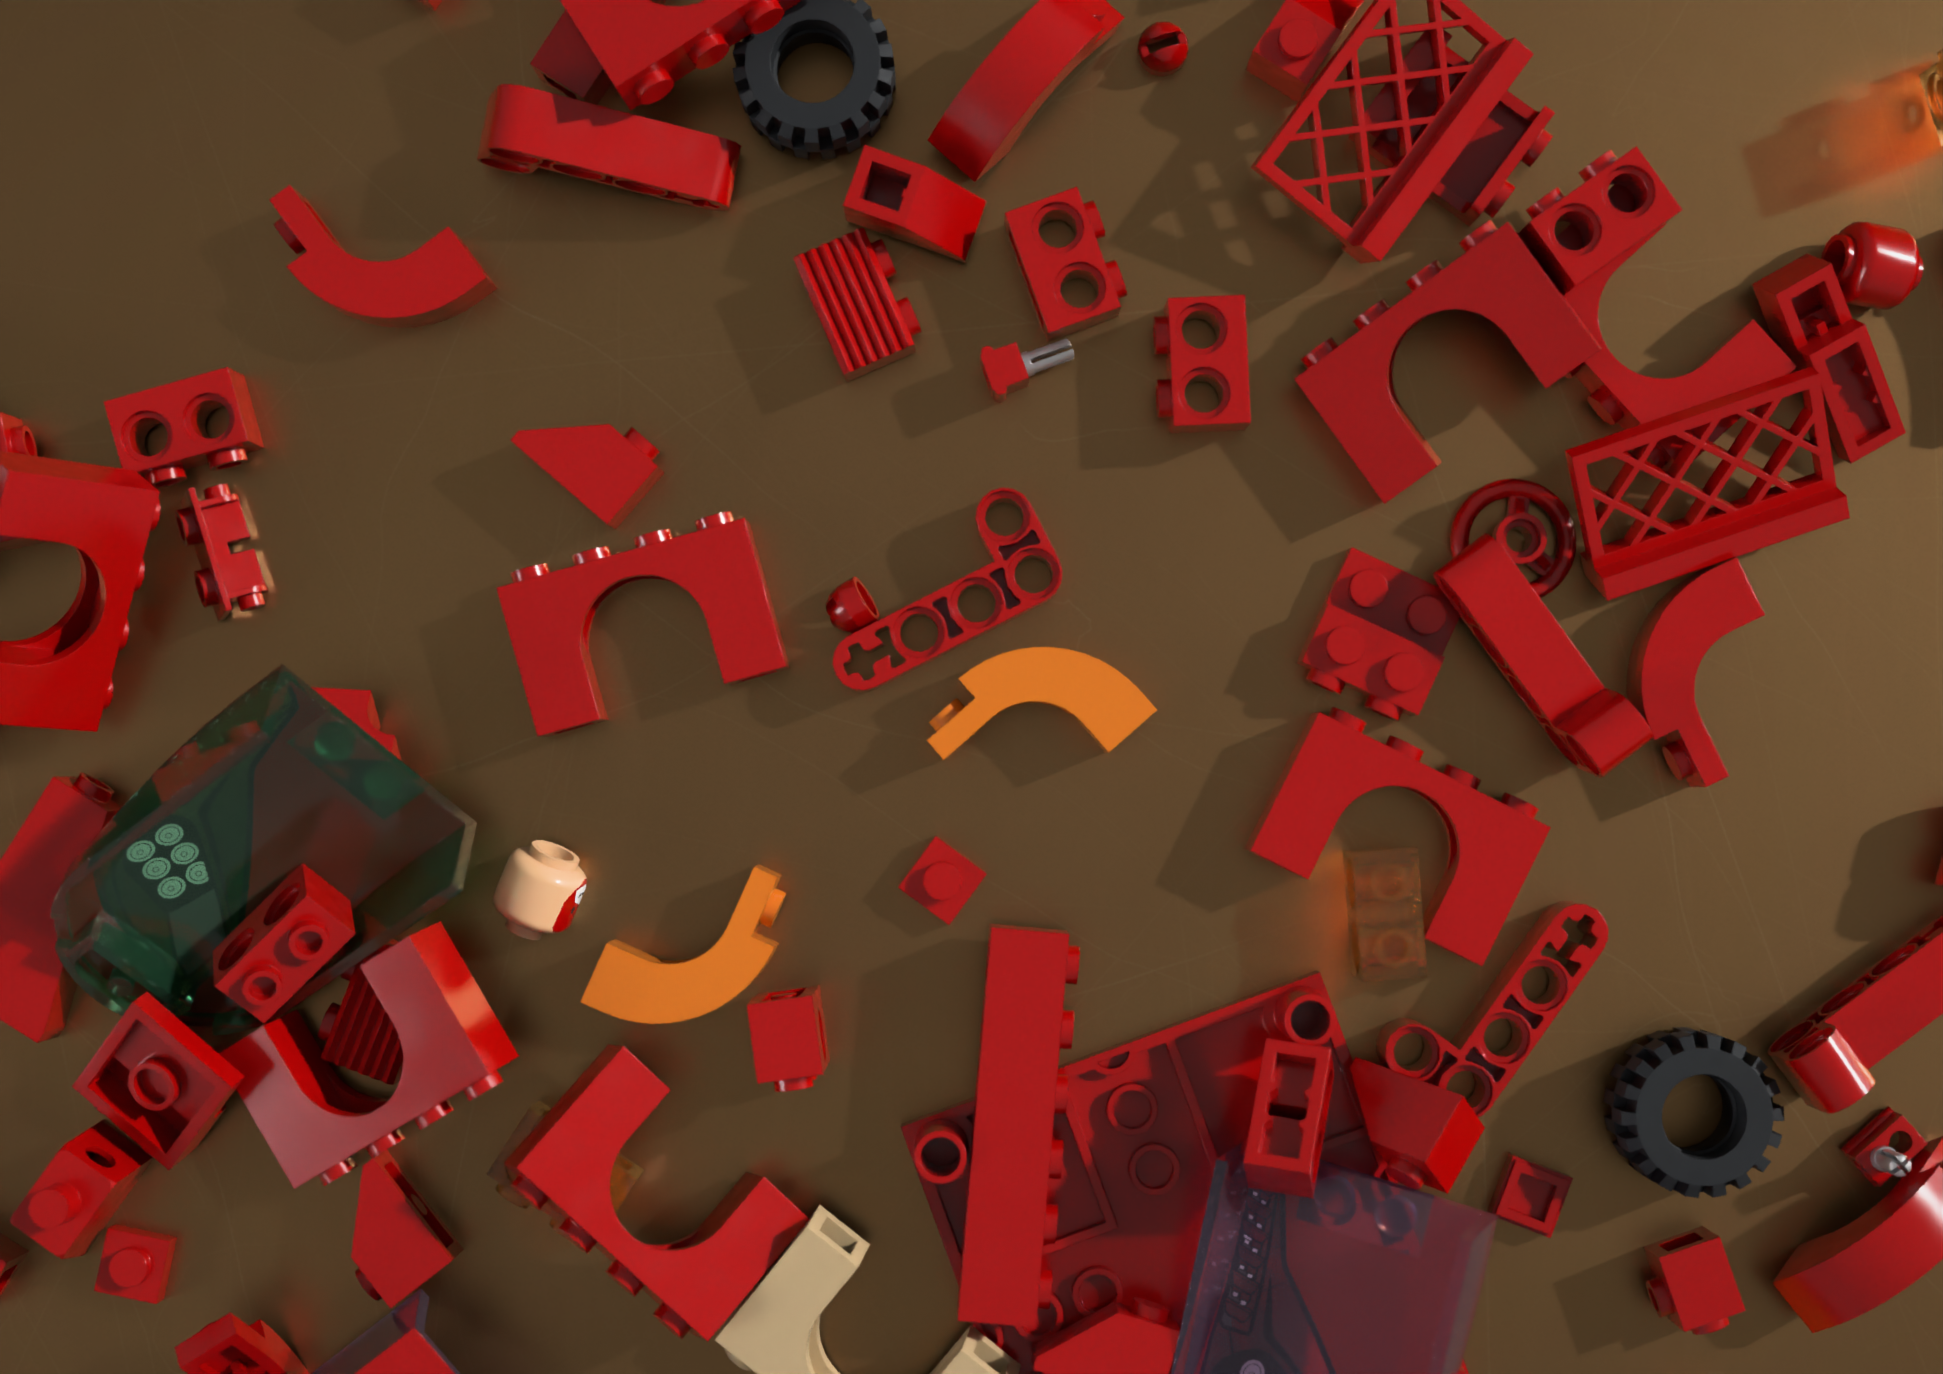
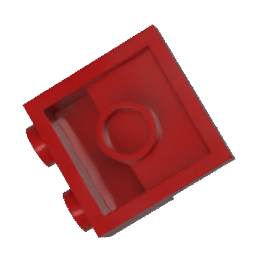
(1379, 636)
(158, 1081)

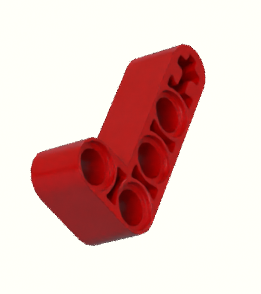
(608, 146)
(942, 605)
(1538, 659)
(1506, 1000)
(1864, 1022)

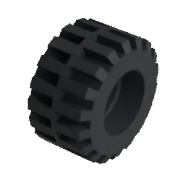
(827, 123)
(1744, 1120)

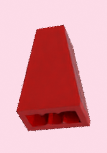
(33, 981)

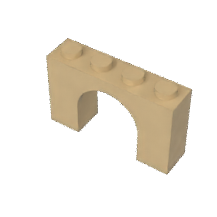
(780, 1317)

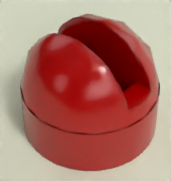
(1165, 60)
(851, 606)

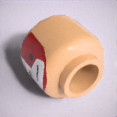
(540, 889)

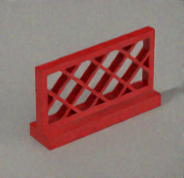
(1423, 158)
(1704, 533)

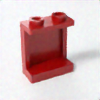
(1481, 171)

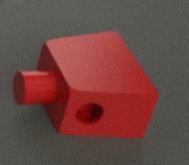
(79, 1196)

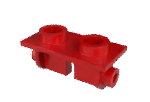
(223, 575)

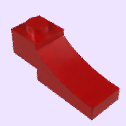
(1817, 331)

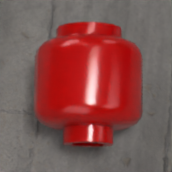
(1874, 264)

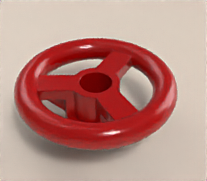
(1519, 495)

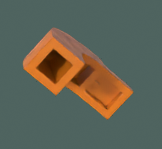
(1060, 677)
(670, 991)

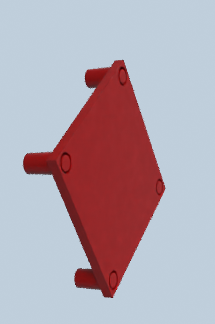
(1144, 1153)

